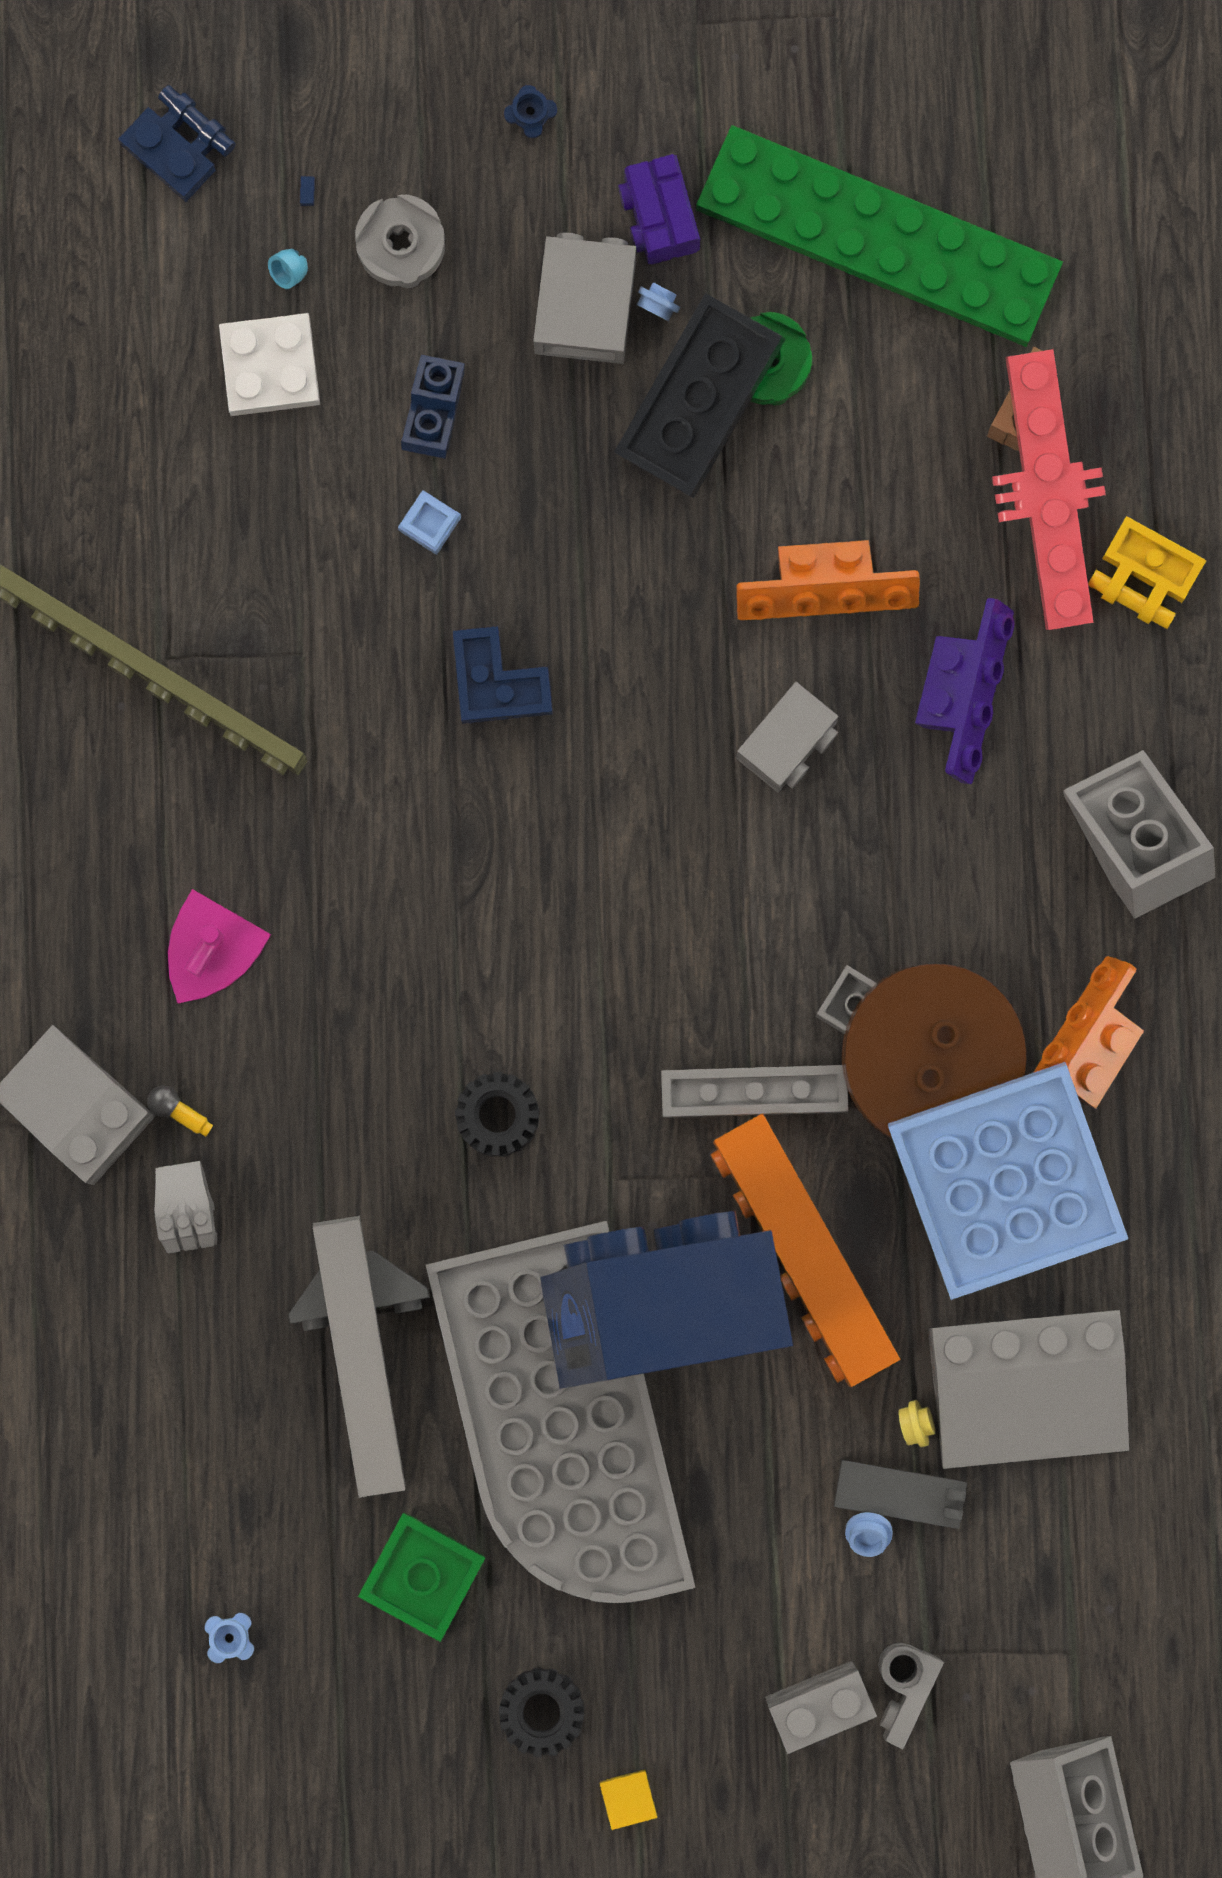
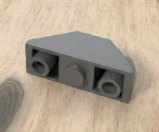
(389, 1288)

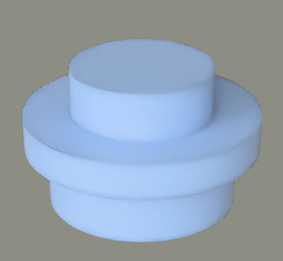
(658, 301)
(868, 1534)

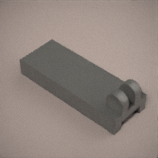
(900, 1494)

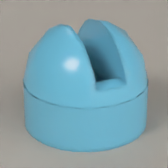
(287, 268)

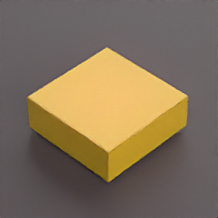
(628, 1799)

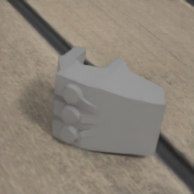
(184, 1208)

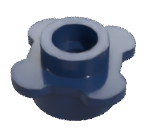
(530, 98)

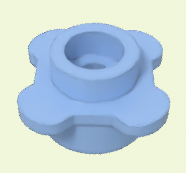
(219, 1647)

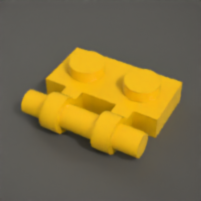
(1152, 560)

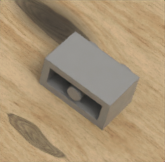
(788, 738)

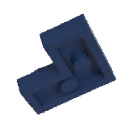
(490, 692)

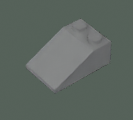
(1141, 834)
(73, 1106)

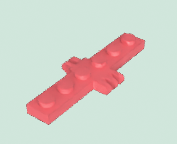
(1048, 489)

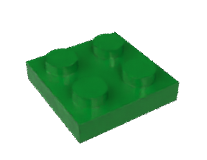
(422, 1576)

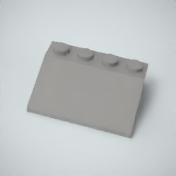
(1030, 1389)

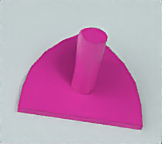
(210, 948)

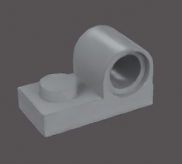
(902, 1715)

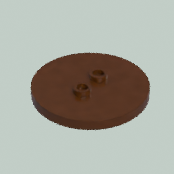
(928, 1041)

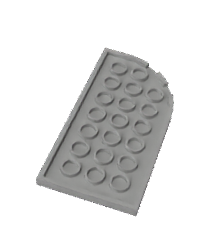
(561, 1472)

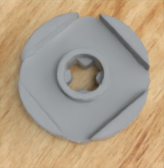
(394, 216)

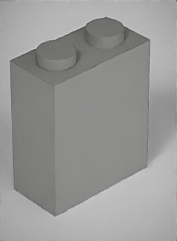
(585, 298)
(820, 1707)

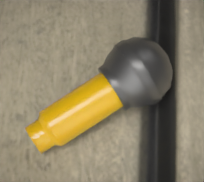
(165, 1103)

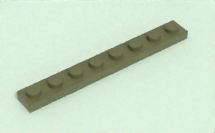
(162, 681)

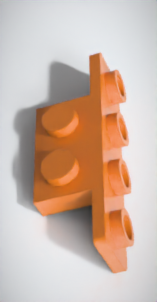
(827, 581)
(1095, 1034)

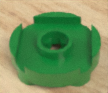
(793, 358)

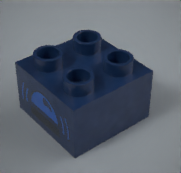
(666, 1308)

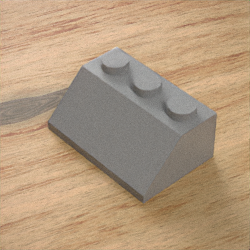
(1076, 1812)

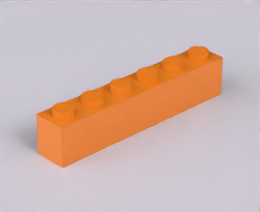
(806, 1252)

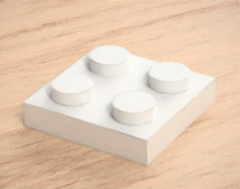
(269, 364)

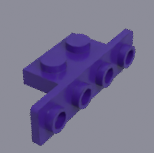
(963, 686)

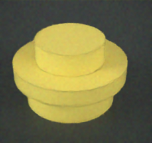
(916, 1424)

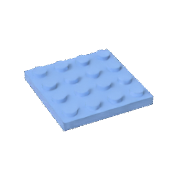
(1008, 1181)

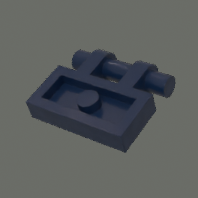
(170, 155)

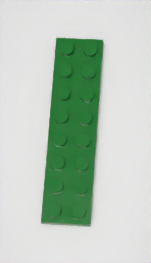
(879, 235)

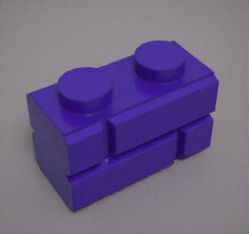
(660, 209)

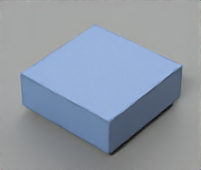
(429, 522)

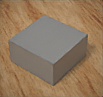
(844, 998)

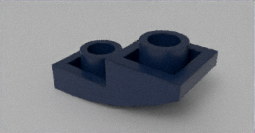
(433, 406)

